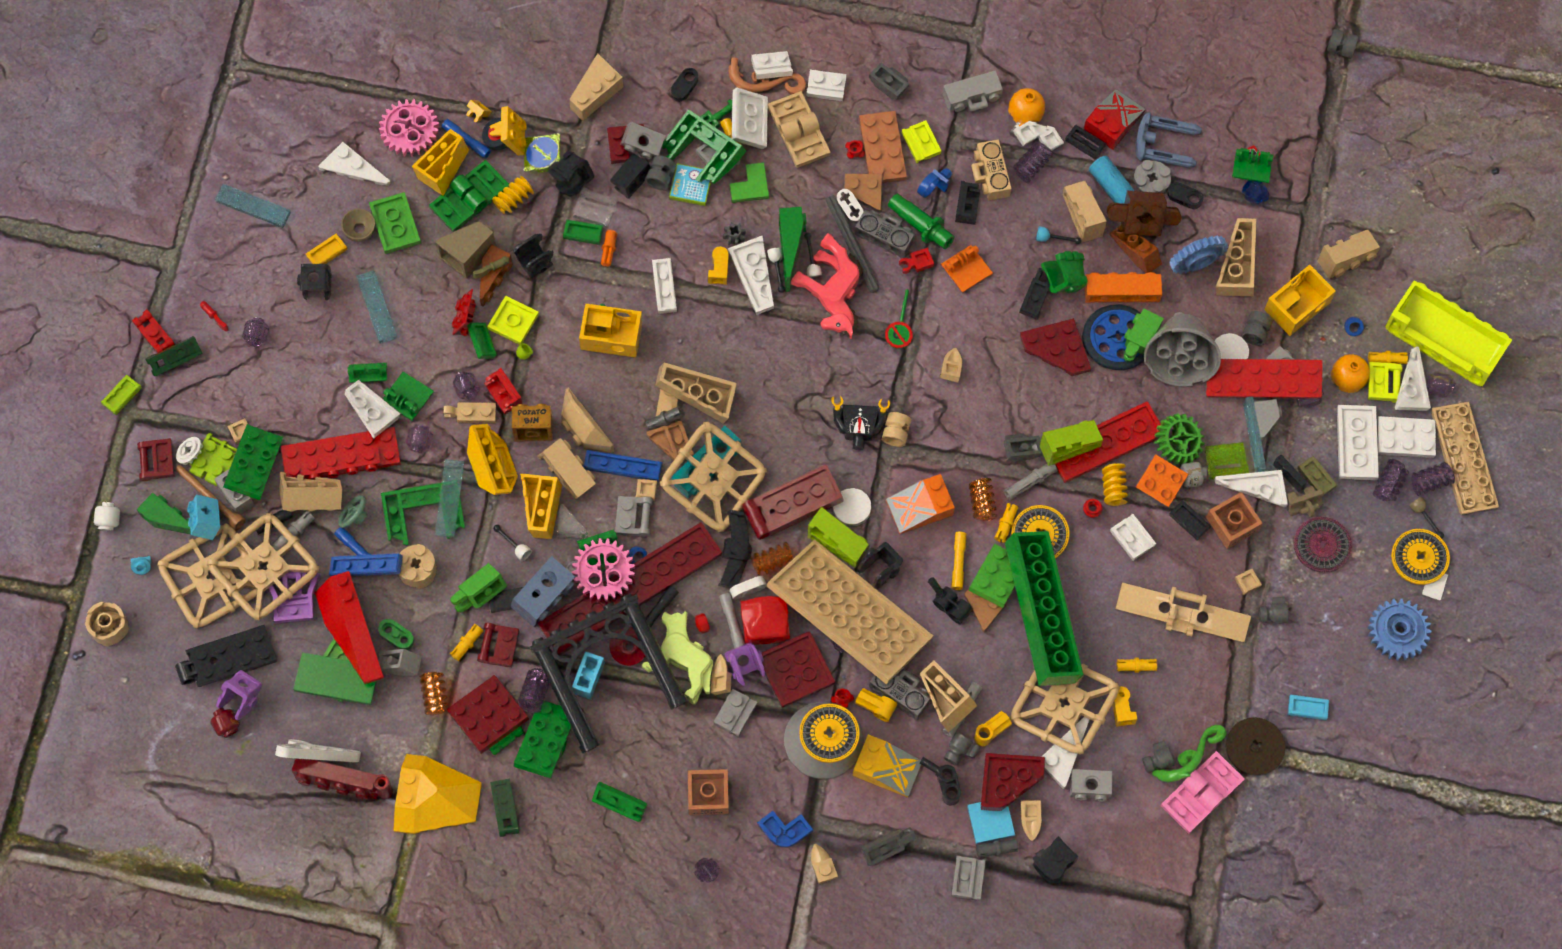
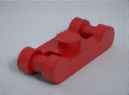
(153, 332)

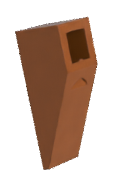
(1138, 249)
(493, 278)

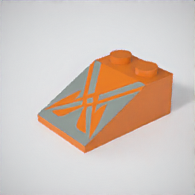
(921, 504)

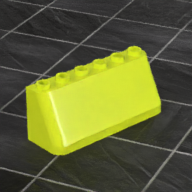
(1448, 333)

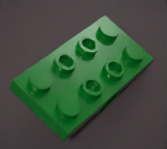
(468, 196)
(253, 462)
(544, 741)

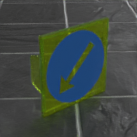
(541, 152)

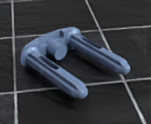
(1164, 123)

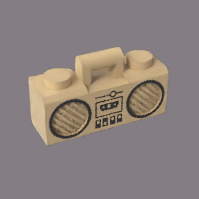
(995, 176)

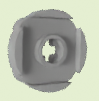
(1154, 168)

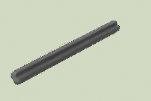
(852, 243)

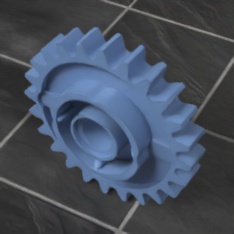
(1198, 254)
(1390, 639)

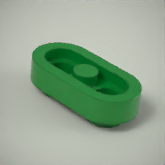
(396, 635)

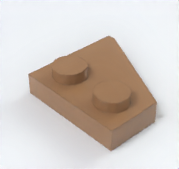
(866, 188)
(670, 439)
(983, 609)

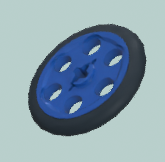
(1092, 340)

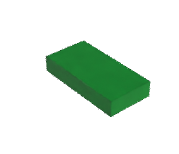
(583, 232)
(481, 340)

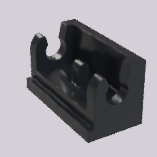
(630, 175)
(967, 203)

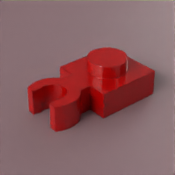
(919, 260)

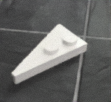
(347, 162)
(1413, 389)
(1261, 485)
(1060, 761)

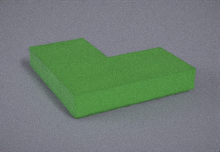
(754, 188)

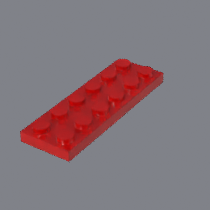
(1267, 379)
(1120, 436)

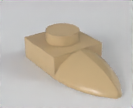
(951, 366)
(720, 677)
(1031, 817)
(822, 865)

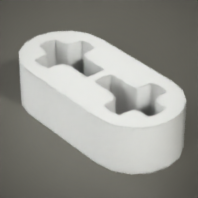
(846, 207)
(748, 587)

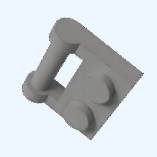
(627, 516)

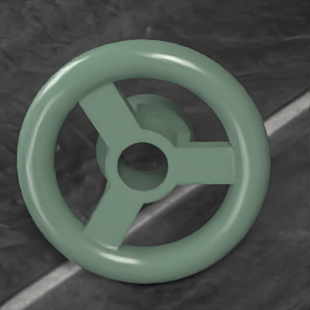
(354, 513)

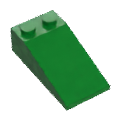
(791, 228)

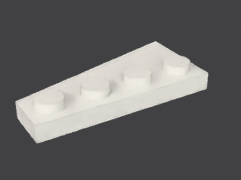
(752, 269)

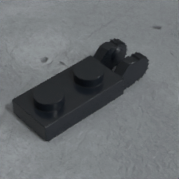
(1035, 296)

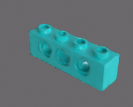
(686, 470)

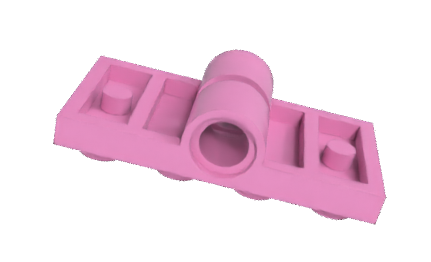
(1202, 792)

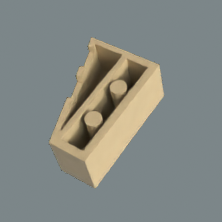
(1084, 211)
(1348, 254)
(568, 468)

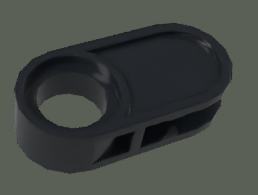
(682, 88)
(1180, 194)

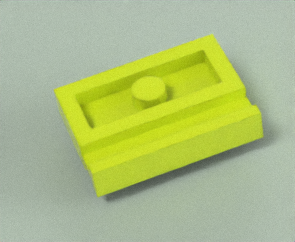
(921, 141)

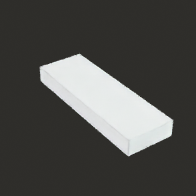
(664, 286)

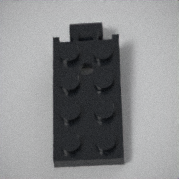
(234, 653)

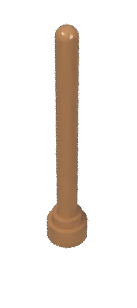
(235, 520)

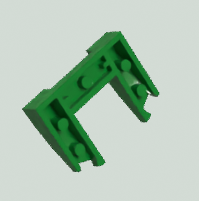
(727, 150)
(397, 501)

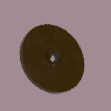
(1262, 733)

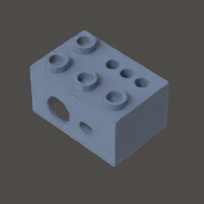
(537, 599)

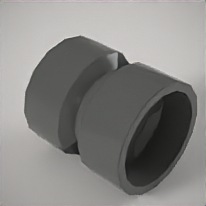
(1342, 43)
(660, 172)
(1257, 328)

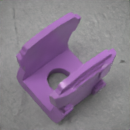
(754, 661)
(249, 694)

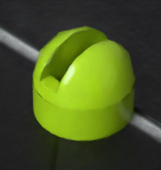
(524, 351)

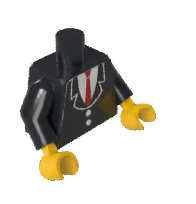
(859, 421)

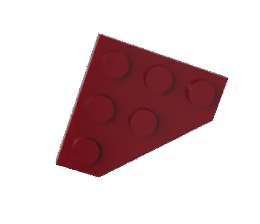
(1058, 346)
(1008, 778)

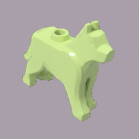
(685, 655)

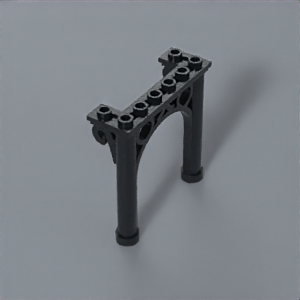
(561, 685)

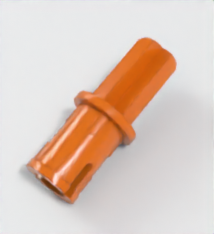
(608, 247)

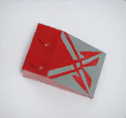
(1113, 118)

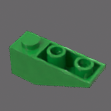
(162, 516)

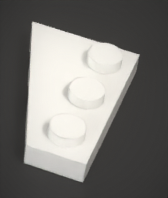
(371, 409)

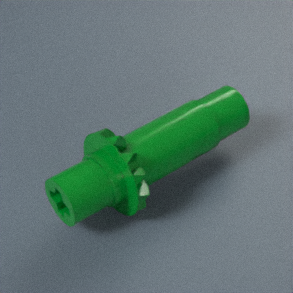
(931, 229)

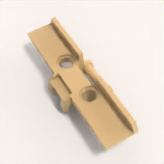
(1181, 618)

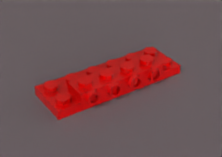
(341, 455)

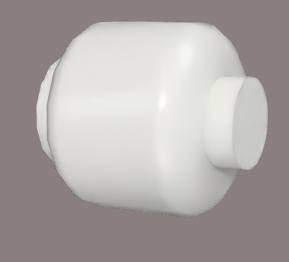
(107, 516)

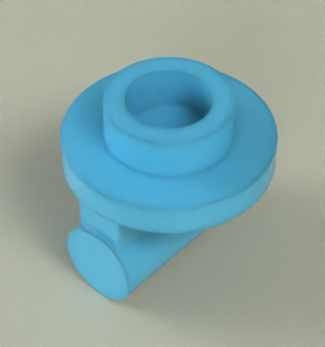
(141, 565)

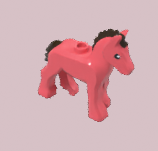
(838, 287)

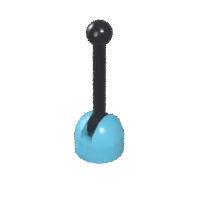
(1043, 235)

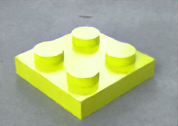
(513, 320)

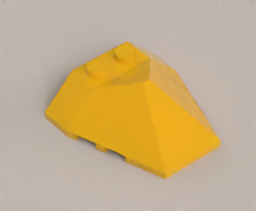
(433, 796)

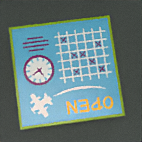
(686, 188)

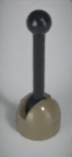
(1419, 506)

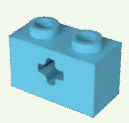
(204, 517)
(588, 675)

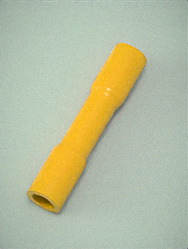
(958, 573)

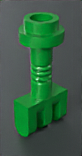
(713, 119)

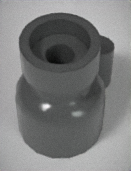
(1277, 613)
(960, 746)
(1162, 758)

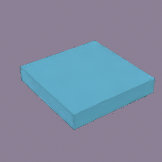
(990, 825)

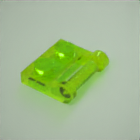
(1225, 455)

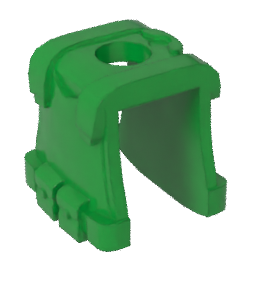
(1066, 272)

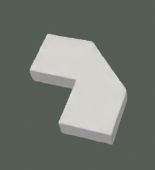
(1046, 134)

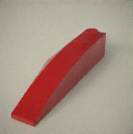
(348, 626)

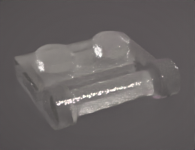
(595, 212)

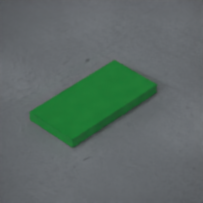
(332, 679)

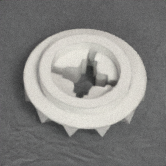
(183, 455)

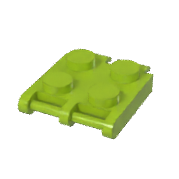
(213, 460)

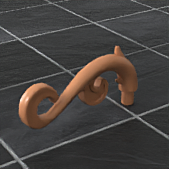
(765, 85)

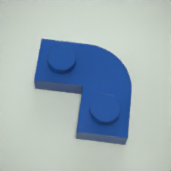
(784, 835)

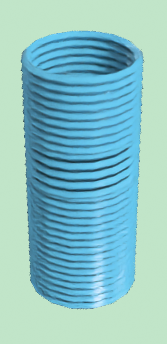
(1116, 185)

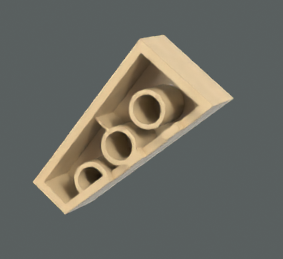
(1239, 265)
(697, 389)

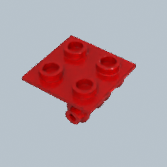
(465, 312)

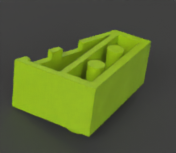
(1070, 441)
(837, 538)

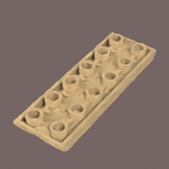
(1466, 458)

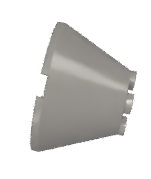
(1182, 352)
(806, 763)

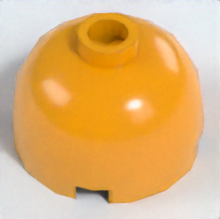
(1027, 106)
(1350, 373)

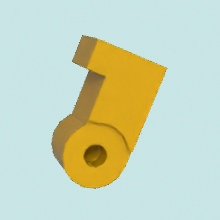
(720, 262)
(1121, 709)

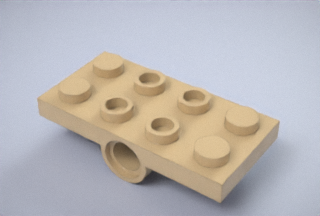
(799, 129)

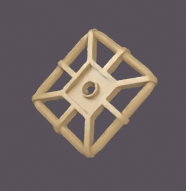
(712, 464)
(198, 573)
(262, 578)
(1065, 715)

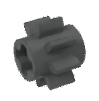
(734, 238)

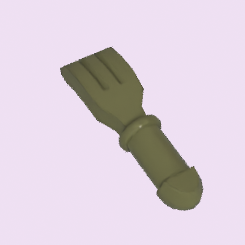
(492, 266)

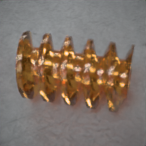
(980, 499)
(772, 558)
(432, 693)

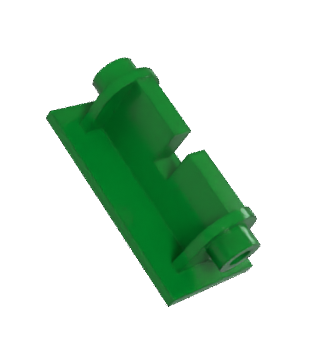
(367, 372)

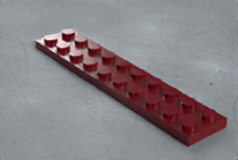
(652, 576)

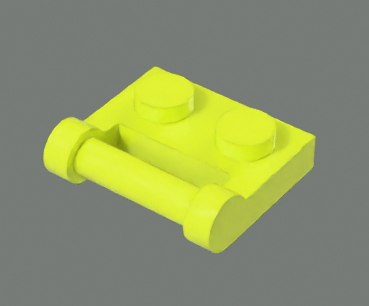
(1379, 381)

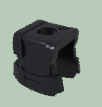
(571, 173)
(531, 249)
(323, 282)
(889, 556)
(1054, 861)

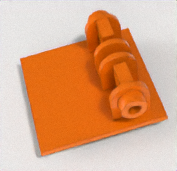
(967, 268)
(1162, 480)

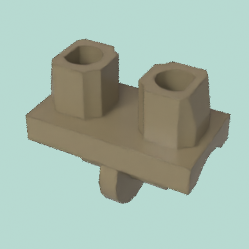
(1305, 504)

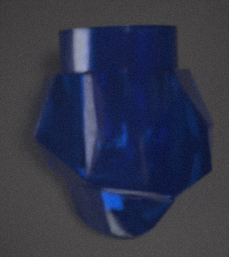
(1255, 192)

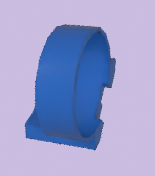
(935, 179)

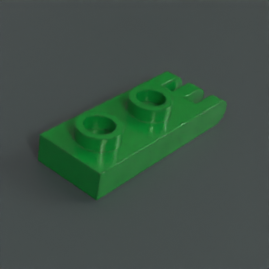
(619, 802)

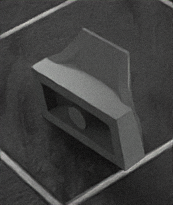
(889, 81)
(1021, 447)

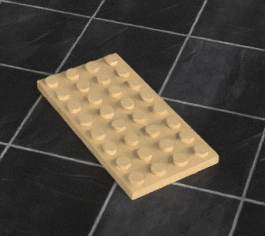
(850, 611)

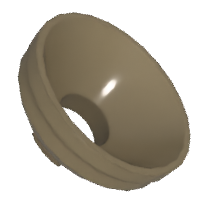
(358, 217)

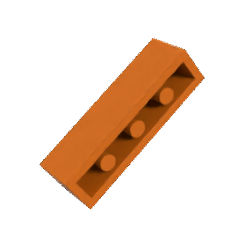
(1123, 287)

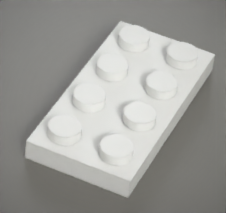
(1357, 442)

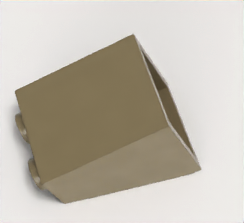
(466, 247)

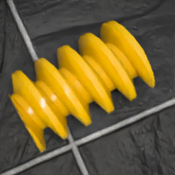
(512, 195)
(1113, 484)

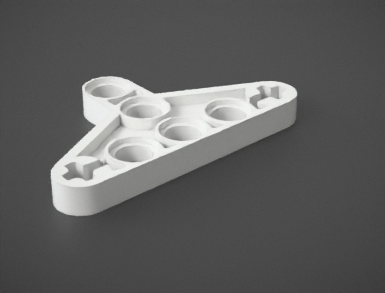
(305, 750)

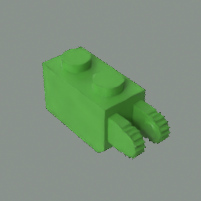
(1145, 327)
(478, 589)

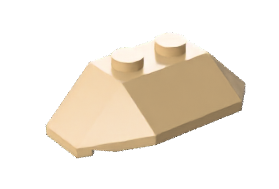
(582, 426)

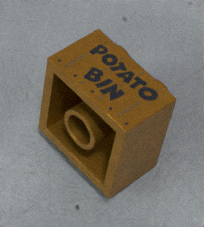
(532, 423)

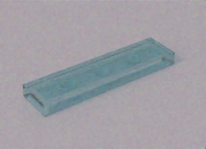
(253, 206)
(376, 307)
(1254, 435)
(449, 498)

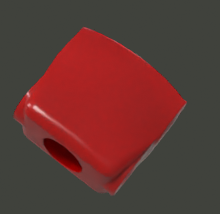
(765, 620)

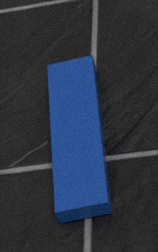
(622, 465)
(366, 564)

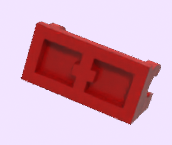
(502, 391)

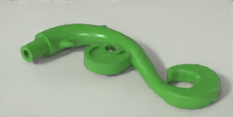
(1194, 756)

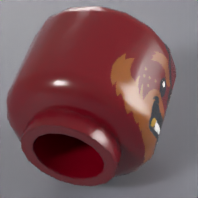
(224, 722)

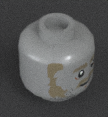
(1196, 474)

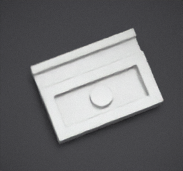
(771, 65)
(826, 85)
(1132, 537)

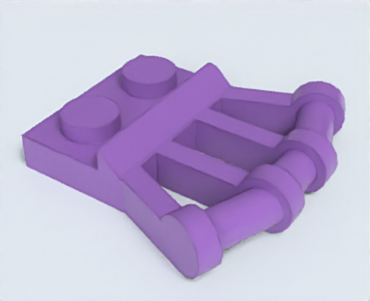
(300, 606)

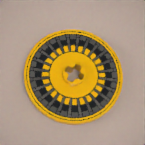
(1045, 519)
(1424, 570)
(842, 741)

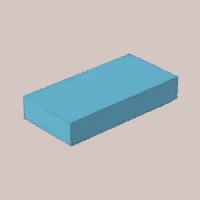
(1308, 707)

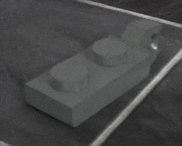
(887, 845)

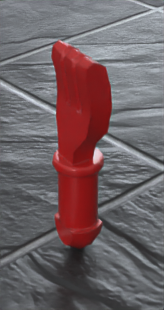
(213, 314)

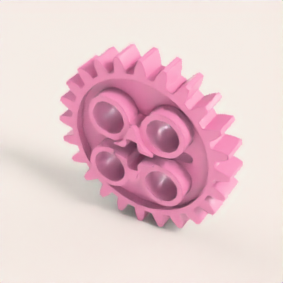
(409, 127)
(586, 572)

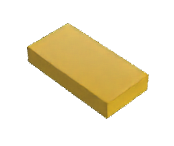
(327, 250)

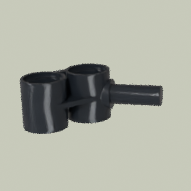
(947, 602)
(945, 784)

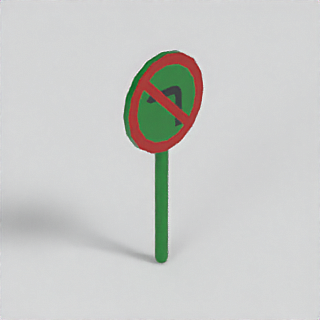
(898, 333)

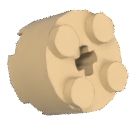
(427, 569)
(106, 634)

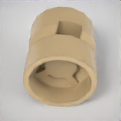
(896, 430)

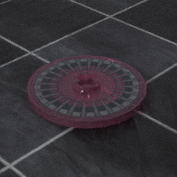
(1308, 541)

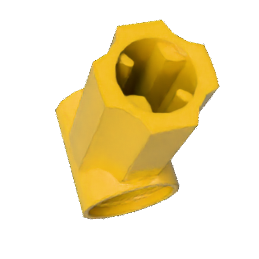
(881, 707)
(993, 728)

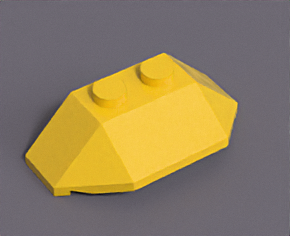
(490, 460)

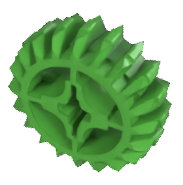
(1179, 453)

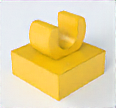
(479, 109)

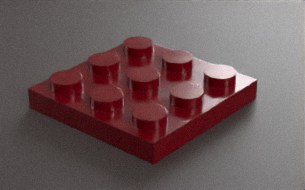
(796, 669)
(487, 714)

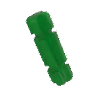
(506, 741)

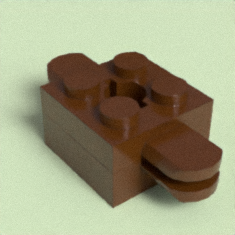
(1144, 205)

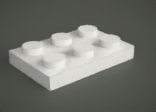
(749, 118)
(1406, 437)

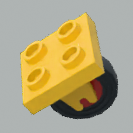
(506, 132)

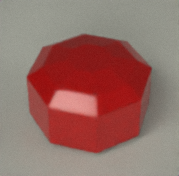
(702, 623)

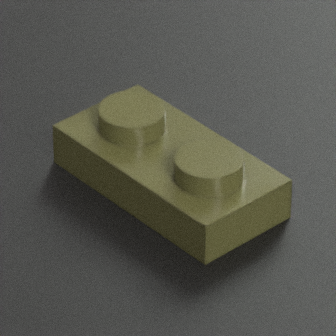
(1316, 475)

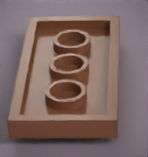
(883, 145)

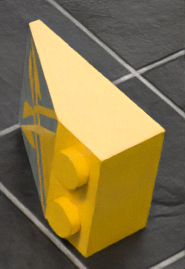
(886, 766)

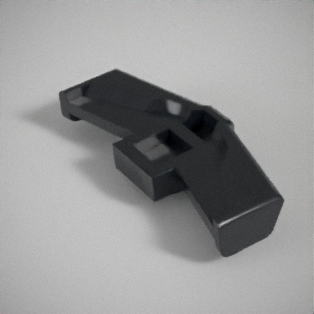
(736, 549)

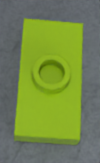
(121, 395)

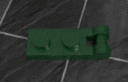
(174, 356)
(504, 806)

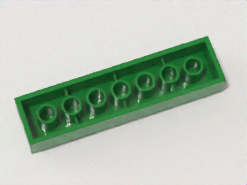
(1043, 608)

